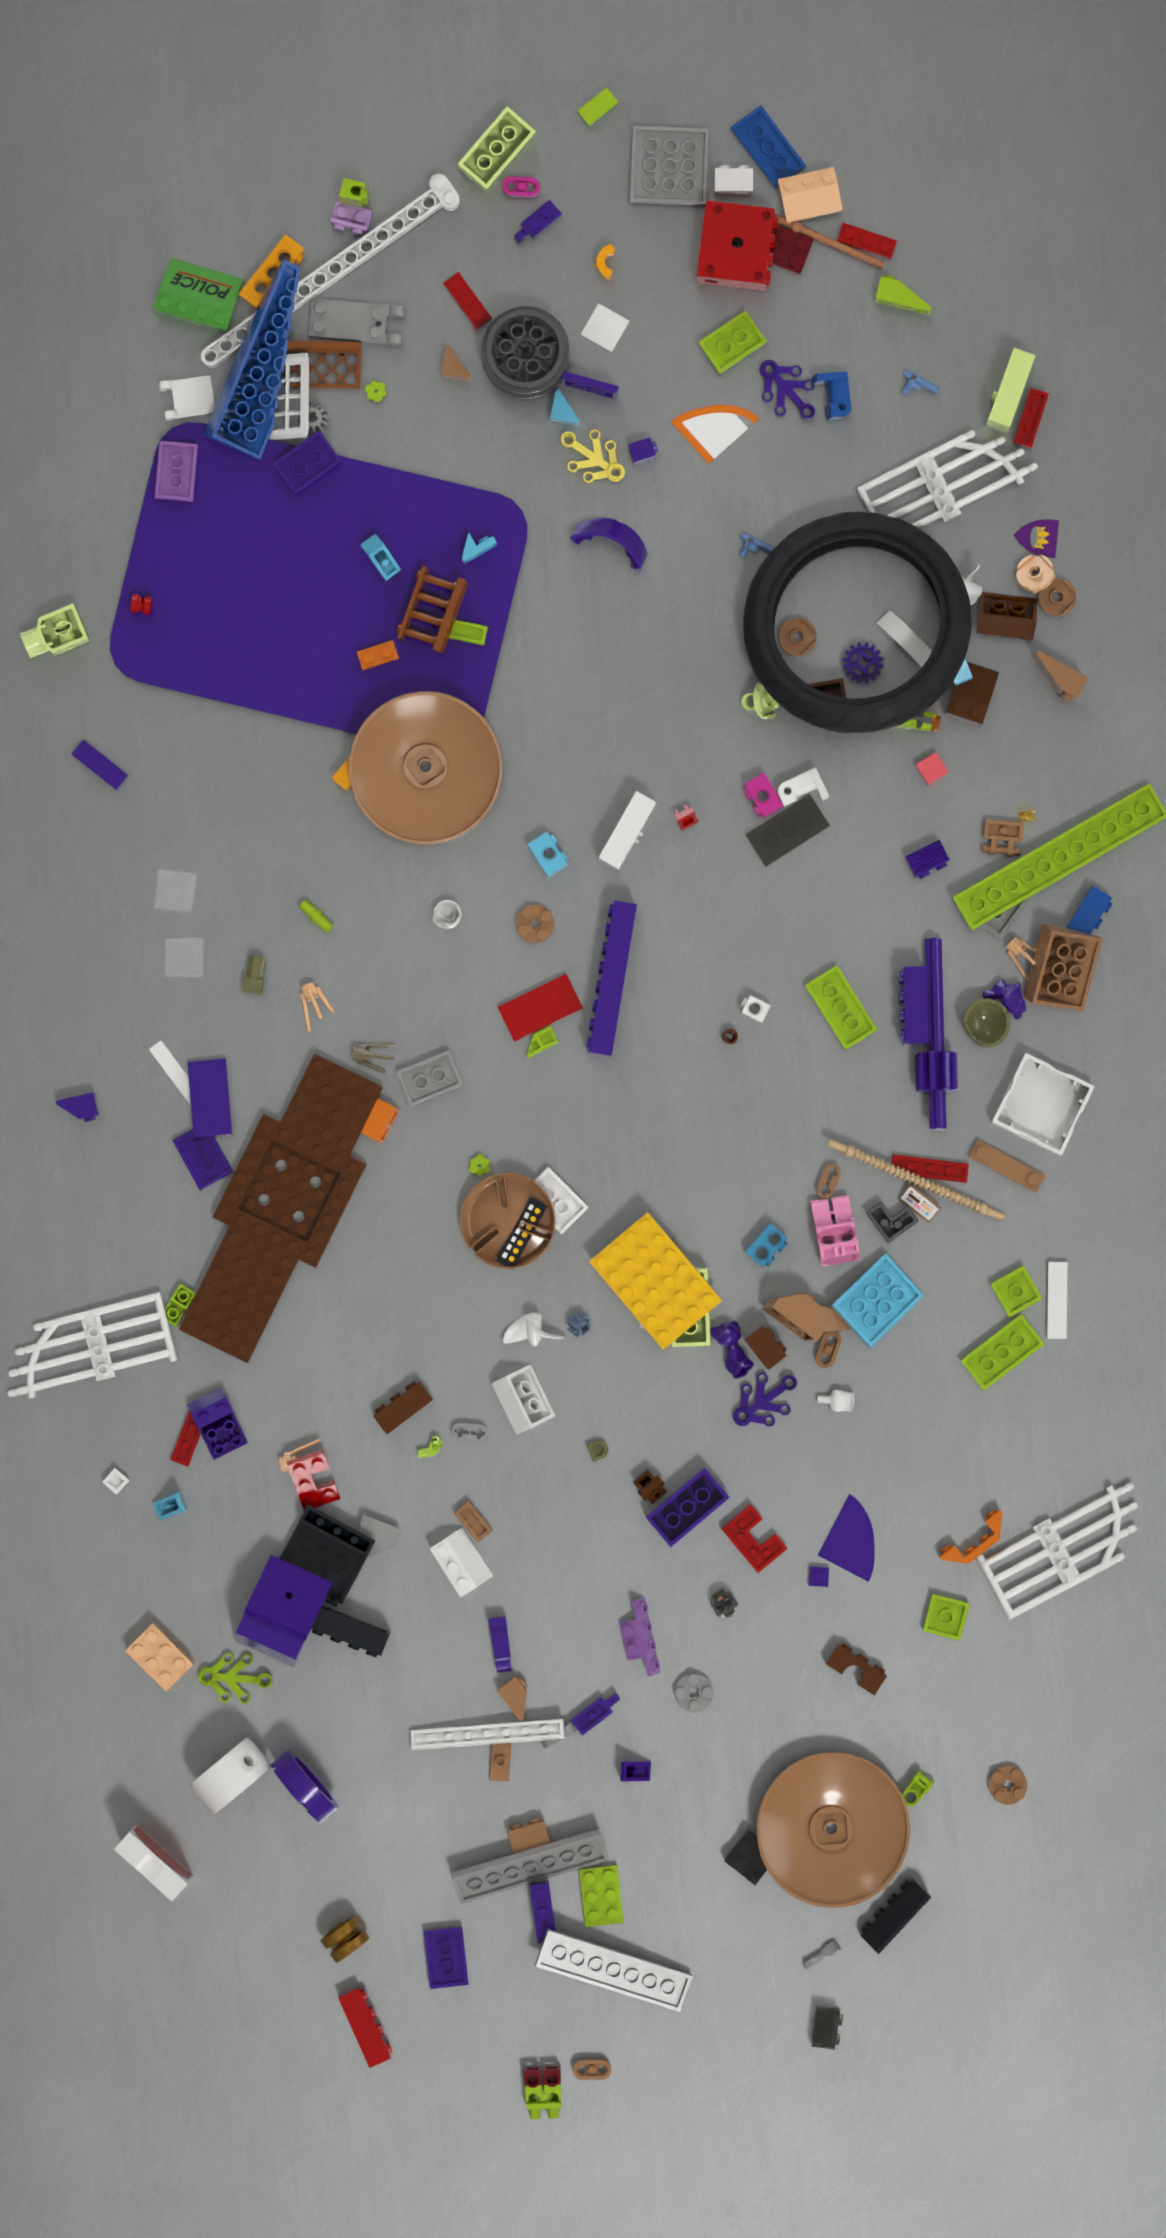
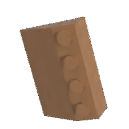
(1062, 967)

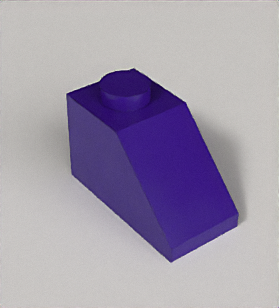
(81, 1106)

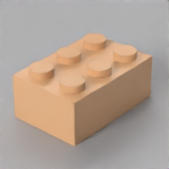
(160, 1656)

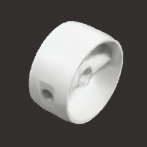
(230, 1775)

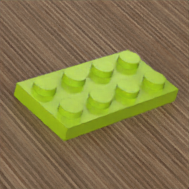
(841, 1007)
(1002, 1352)

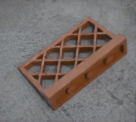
(327, 347)

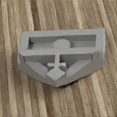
(380, 1531)

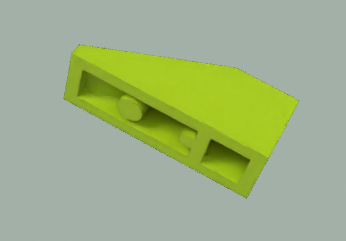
(896, 294)

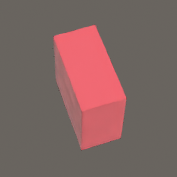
(931, 768)

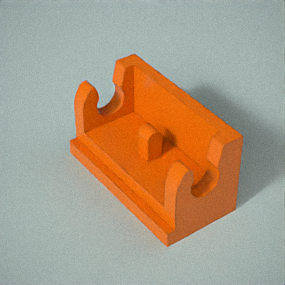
(380, 1121)

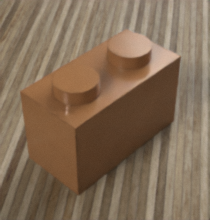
(528, 1836)

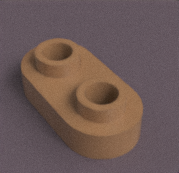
(828, 1349)
(592, 2071)

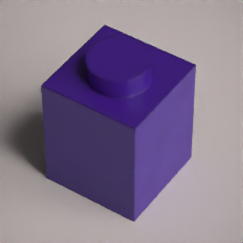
(643, 450)

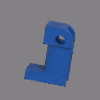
(838, 394)

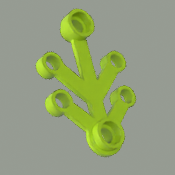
(231, 1678)

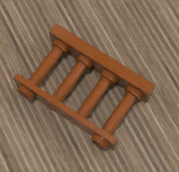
(444, 624)

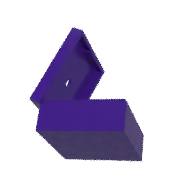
(277, 1623)

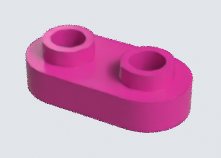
(521, 185)

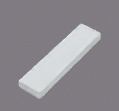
(1057, 1300)

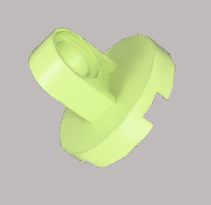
(763, 702)

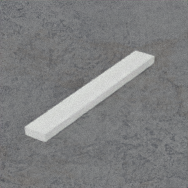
(487, 1734)

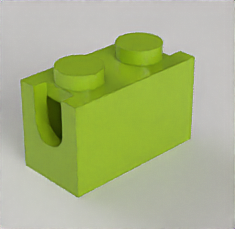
(354, 193)

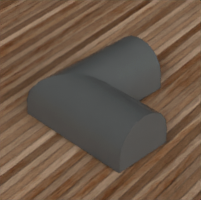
(890, 1226)

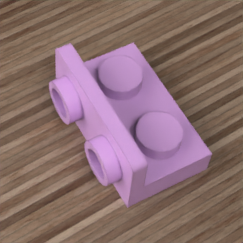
(351, 218)

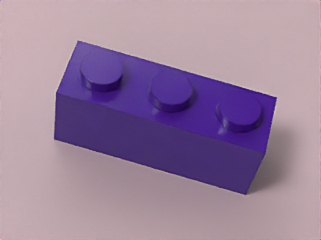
(542, 1908)

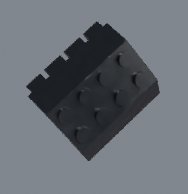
(328, 1550)

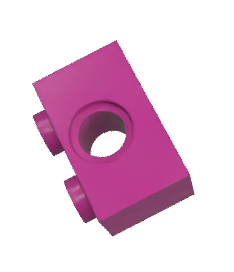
(762, 784)

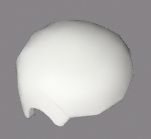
(447, 914)

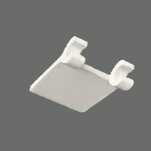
(190, 397)

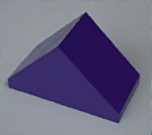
(635, 1770)

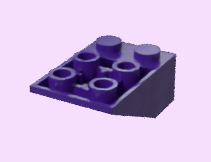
(220, 1427)

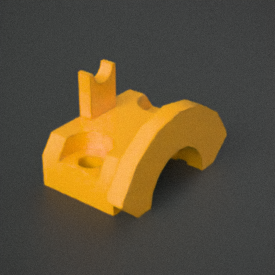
(604, 254)

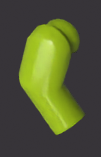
(432, 1449)

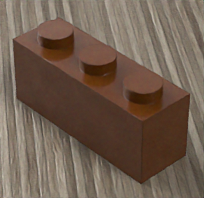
(402, 1407)

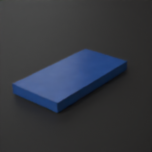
(767, 146)

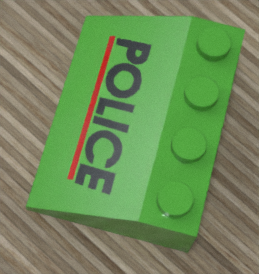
(198, 295)

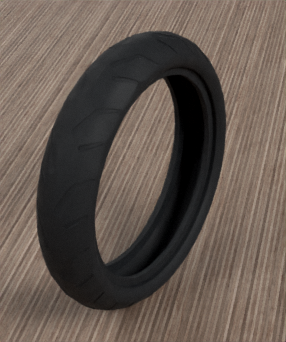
(838, 533)

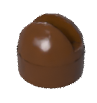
(731, 1032)

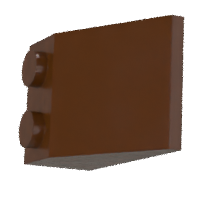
(971, 698)

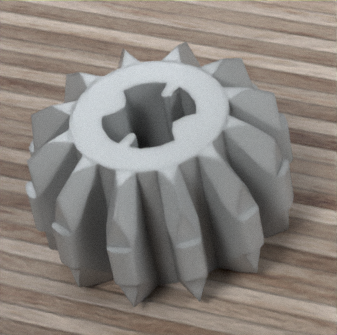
(319, 416)

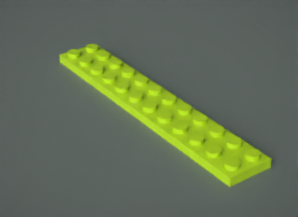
(1060, 857)

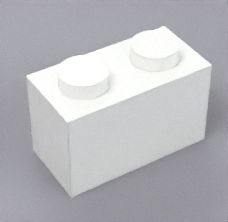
(733, 180)

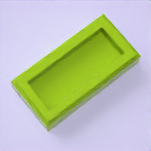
(597, 107)
(469, 632)

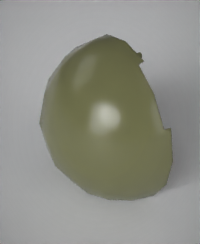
(986, 1022)

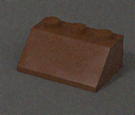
(1007, 616)

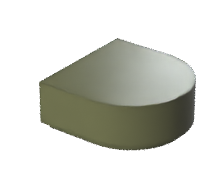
(598, 1449)

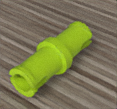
(316, 916)

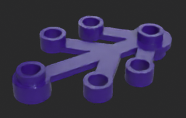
(785, 387)
(762, 1402)

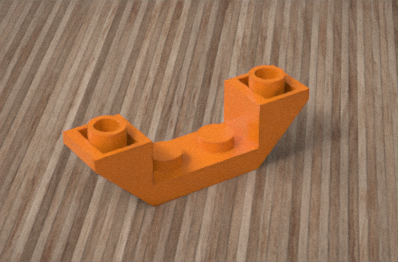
(993, 1521)

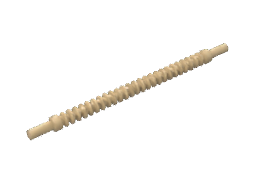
(981, 1208)

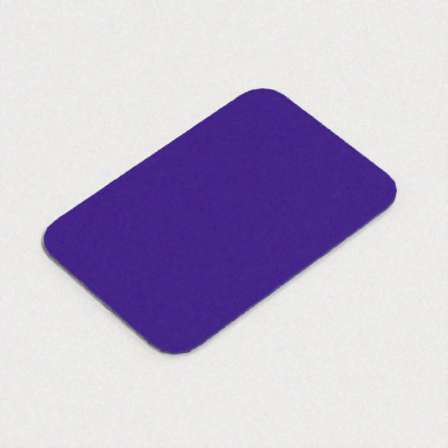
(275, 597)

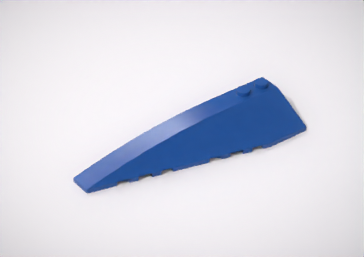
(248, 398)

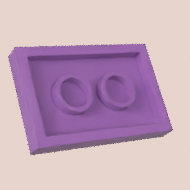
(176, 471)

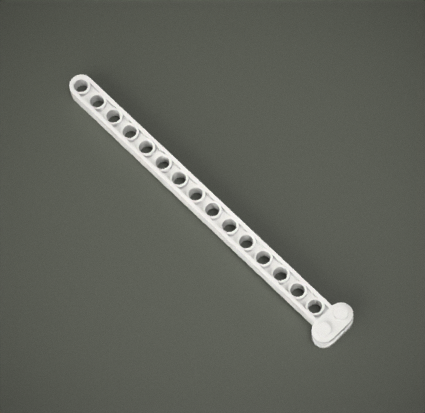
(440, 192)

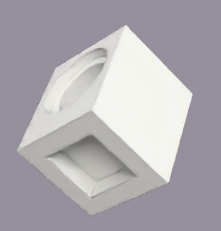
(764, 1007)

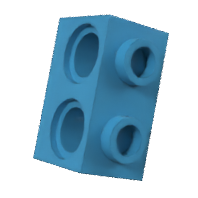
(763, 1242)

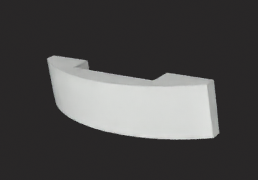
(905, 638)

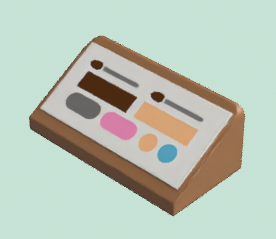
(919, 1203)

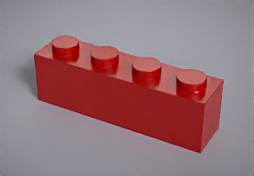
(364, 2026)

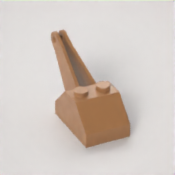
(804, 1316)

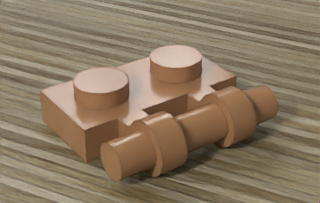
(1002, 831)

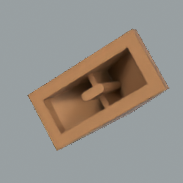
(453, 367)

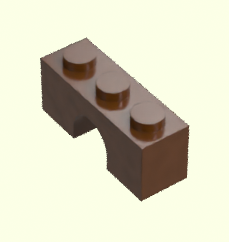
(871, 1677)

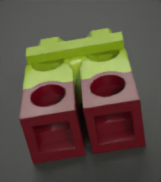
(543, 2097)

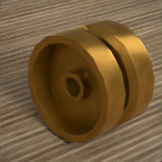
(345, 1939)

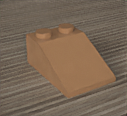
(1064, 680)

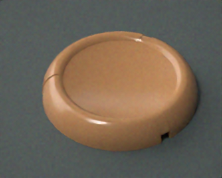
(494, 1210)

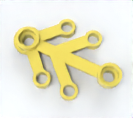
(595, 458)

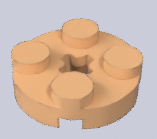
(1035, 563)

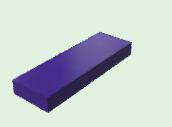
(100, 765)

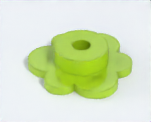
(379, 386)
(479, 1159)

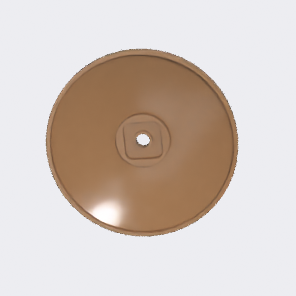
(430, 803)
(868, 1836)

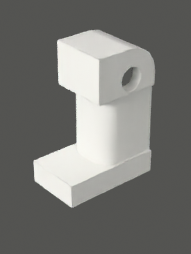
(802, 785)

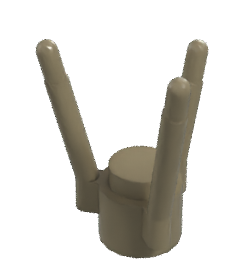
(361, 1054)

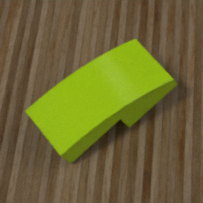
(179, 1304)

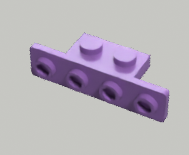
(639, 1638)

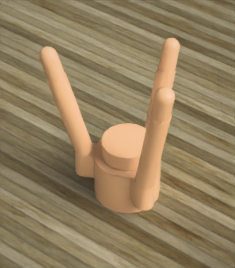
(1017, 947)
(310, 993)
(288, 1455)

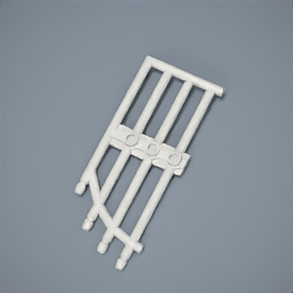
(936, 484)
(98, 1350)
(1057, 1553)

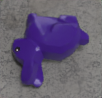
(1010, 997)

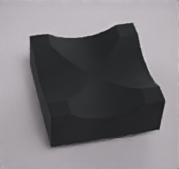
(746, 1858)

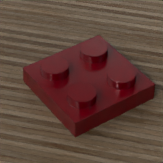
(791, 250)

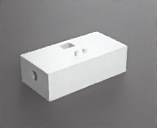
(627, 831)

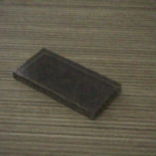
(787, 830)

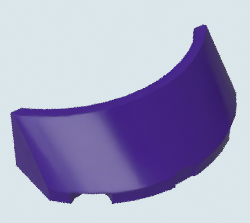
(617, 532)

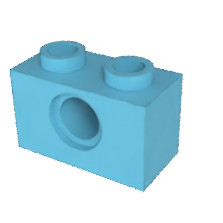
(552, 865)

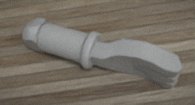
(829, 1950)

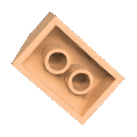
(809, 195)

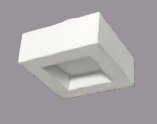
(116, 1481)

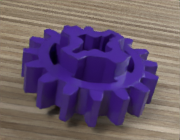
(861, 655)

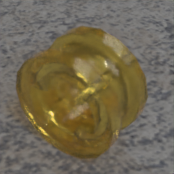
(1027, 816)

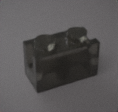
(826, 2027)

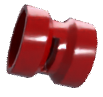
(141, 604)

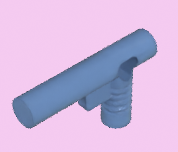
(917, 383)
(753, 546)

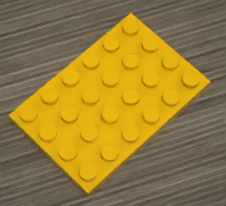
(655, 1280)

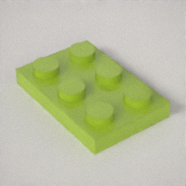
(732, 342)
(601, 1895)

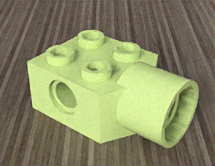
(55, 633)

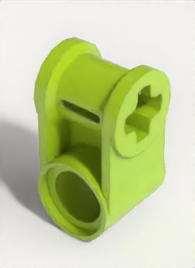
(917, 1787)

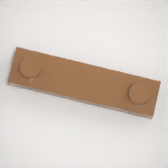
(1006, 1166)

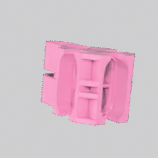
(844, 1228)

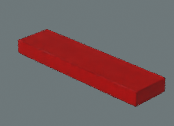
(932, 1168)

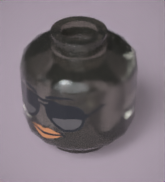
(724, 1604)

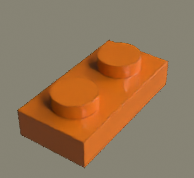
(377, 655)

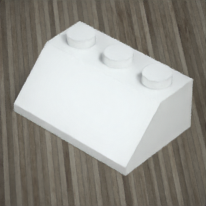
(523, 1399)
(461, 1562)

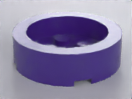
(304, 1785)

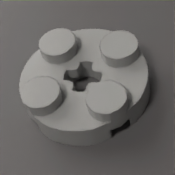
(694, 1681)

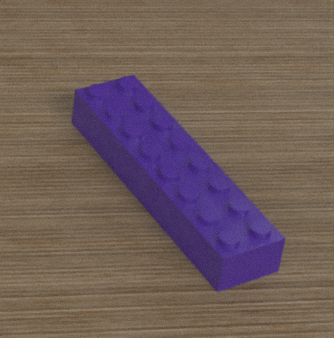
(612, 979)

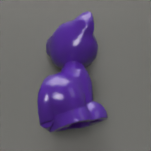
(736, 1362)

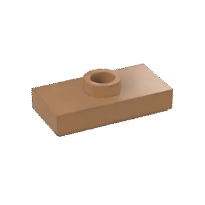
(473, 1521)
(500, 1762)

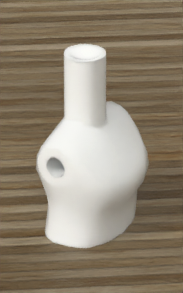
(838, 1400)

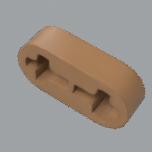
(823, 1179)

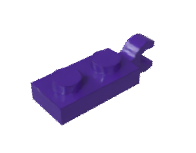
(538, 221)
(594, 1714)

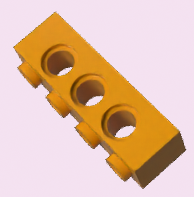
(285, 247)

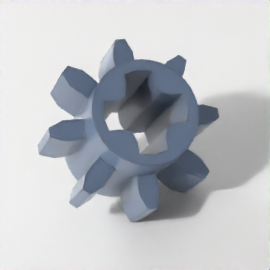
(579, 1324)

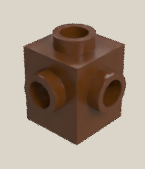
(650, 1486)

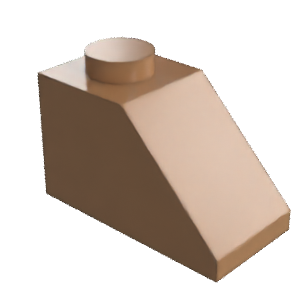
(515, 1694)

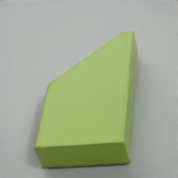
(541, 1041)

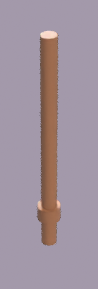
(798, 227)

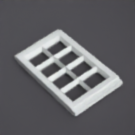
(302, 431)

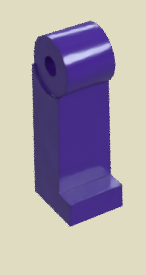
(500, 1643)

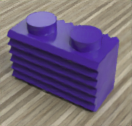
(926, 859)

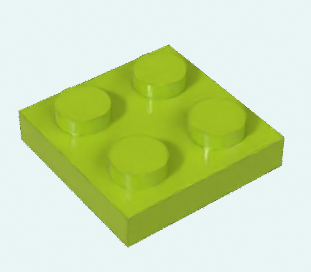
(1016, 1291)
(946, 1617)

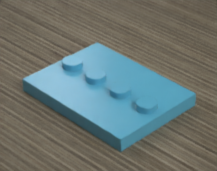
(877, 1300)

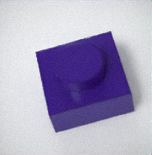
(819, 1576)

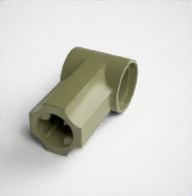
(254, 979)

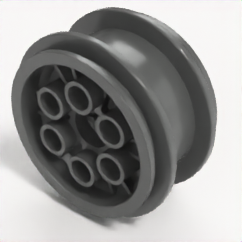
(537, 382)

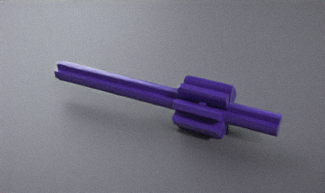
(936, 1068)

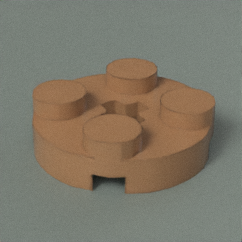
(1057, 608)
(797, 626)
(529, 914)
(999, 1778)

